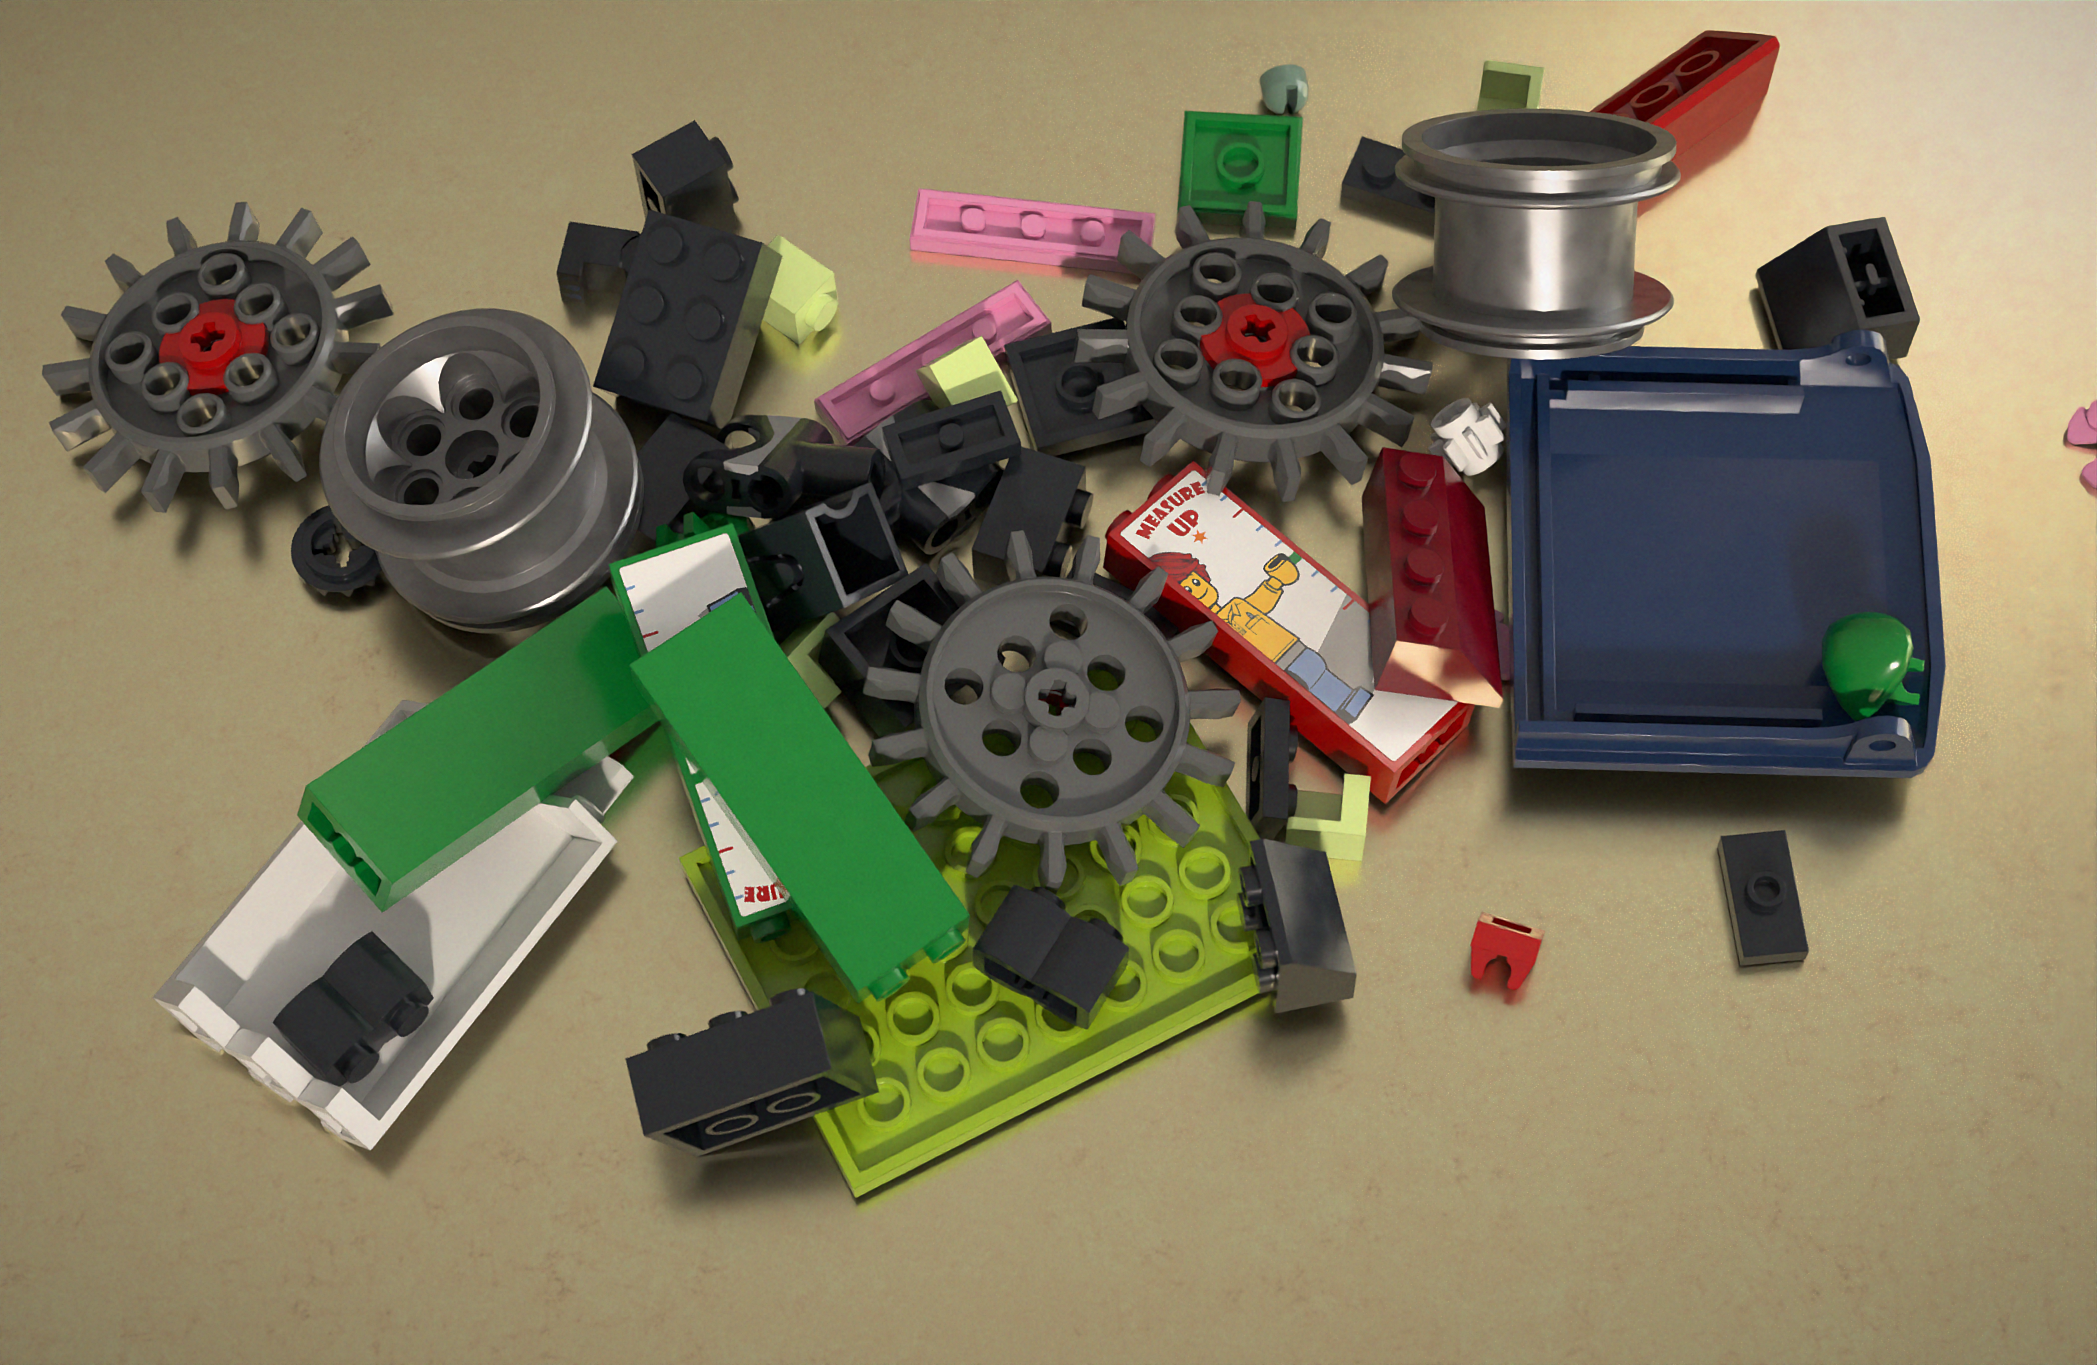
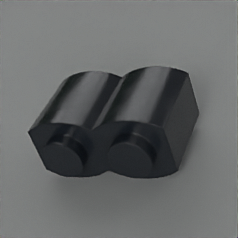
(1051, 955)
(354, 1011)

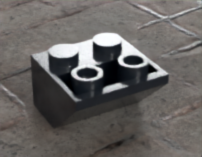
(1838, 284)
(1296, 926)

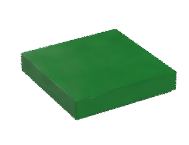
(1238, 161)

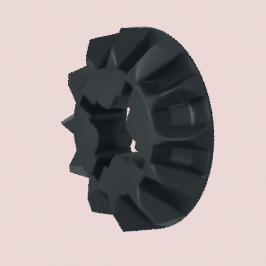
(310, 549)

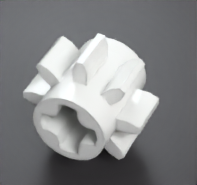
(1468, 436)

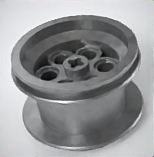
(1535, 230)
(483, 470)

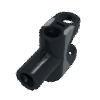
(784, 463)
(937, 510)

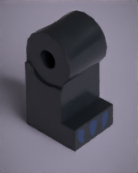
(595, 260)

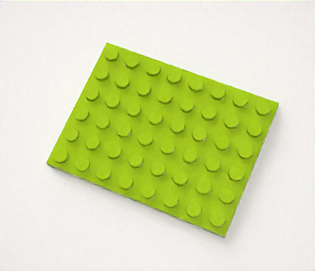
(972, 1054)

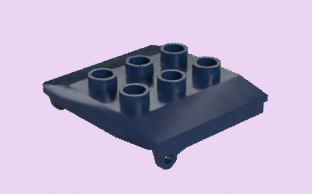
(1693, 540)

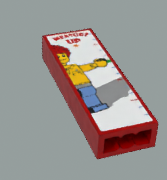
(1280, 627)

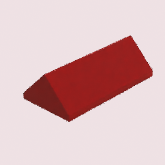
(1699, 85)

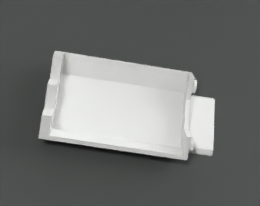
(455, 932)

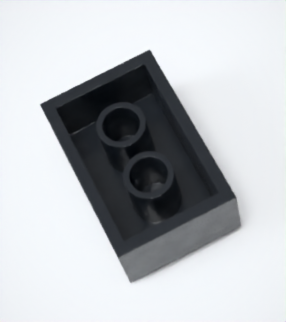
(688, 319)
(751, 1073)

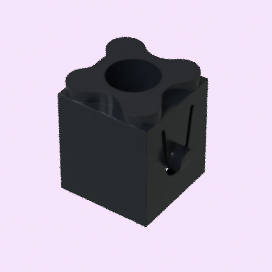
(832, 557)

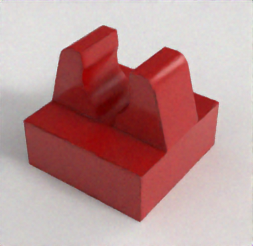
(1507, 938)

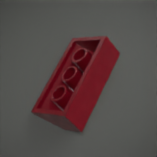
(1429, 582)

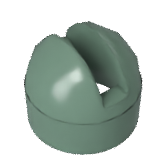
(1284, 88)

